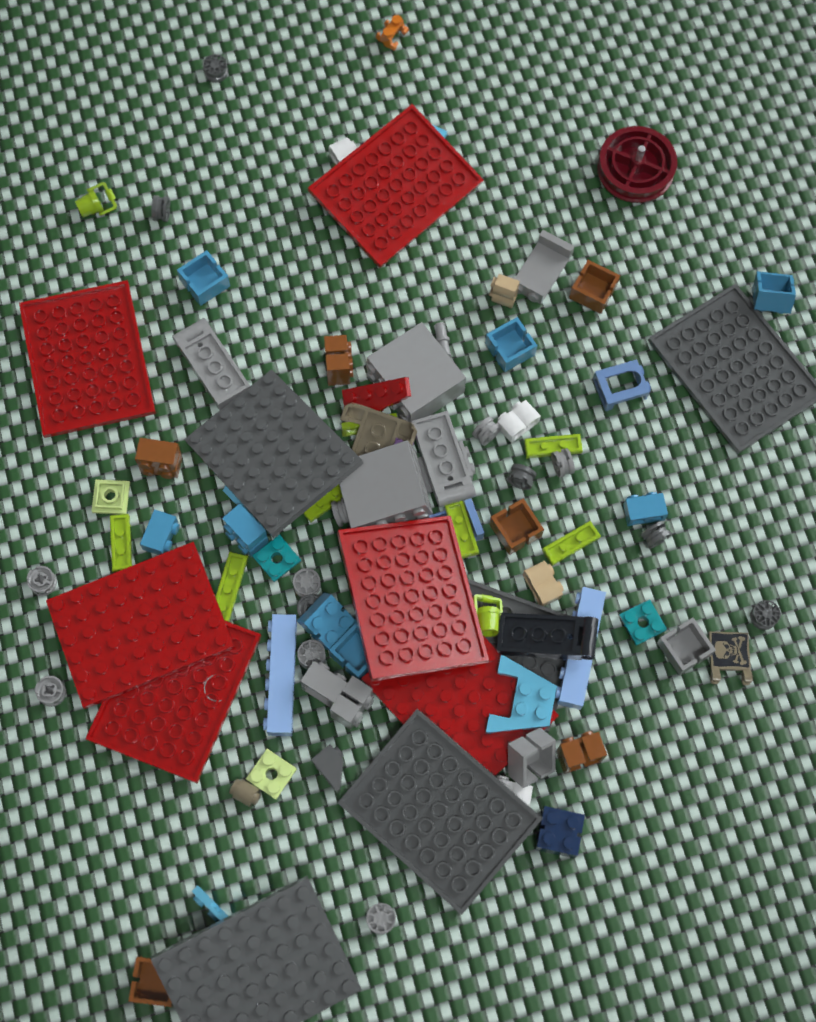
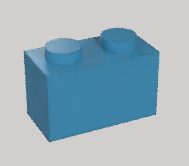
(645, 509)
(159, 533)

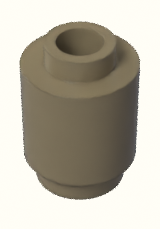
(245, 792)

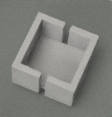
(687, 647)
(323, 684)
(349, 708)
(534, 751)

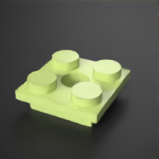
(118, 504)
(267, 762)

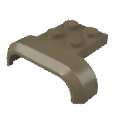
(376, 428)

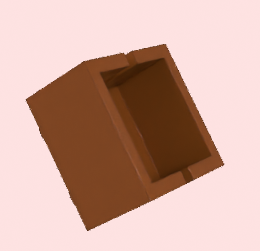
(594, 286)
(338, 360)
(158, 458)
(517, 528)
(584, 750)
(149, 988)

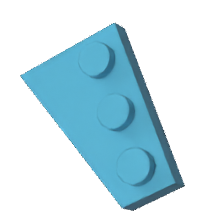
(202, 898)

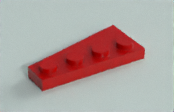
(379, 395)

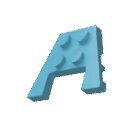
(531, 702)

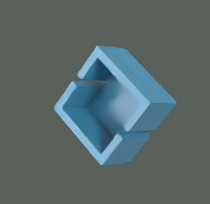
(203, 278)
(773, 292)
(508, 346)
(244, 530)
(326, 619)
(350, 653)

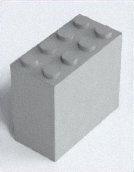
(430, 370)
(386, 488)

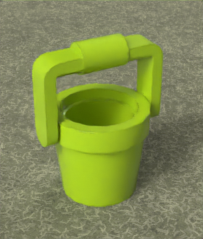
(90, 204)
(488, 615)

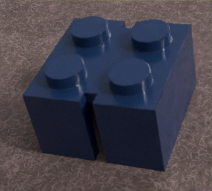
(560, 832)

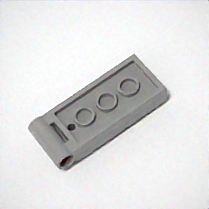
(211, 363)
(443, 459)

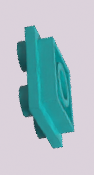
(276, 547)
(647, 612)

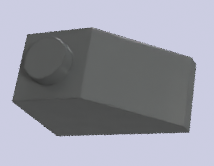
(330, 765)

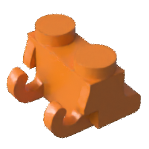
(391, 29)

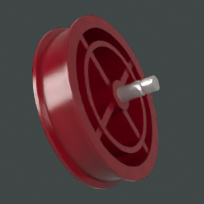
(637, 164)

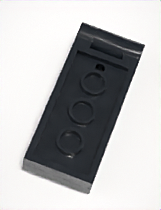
(547, 636)

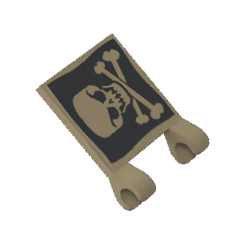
(730, 655)

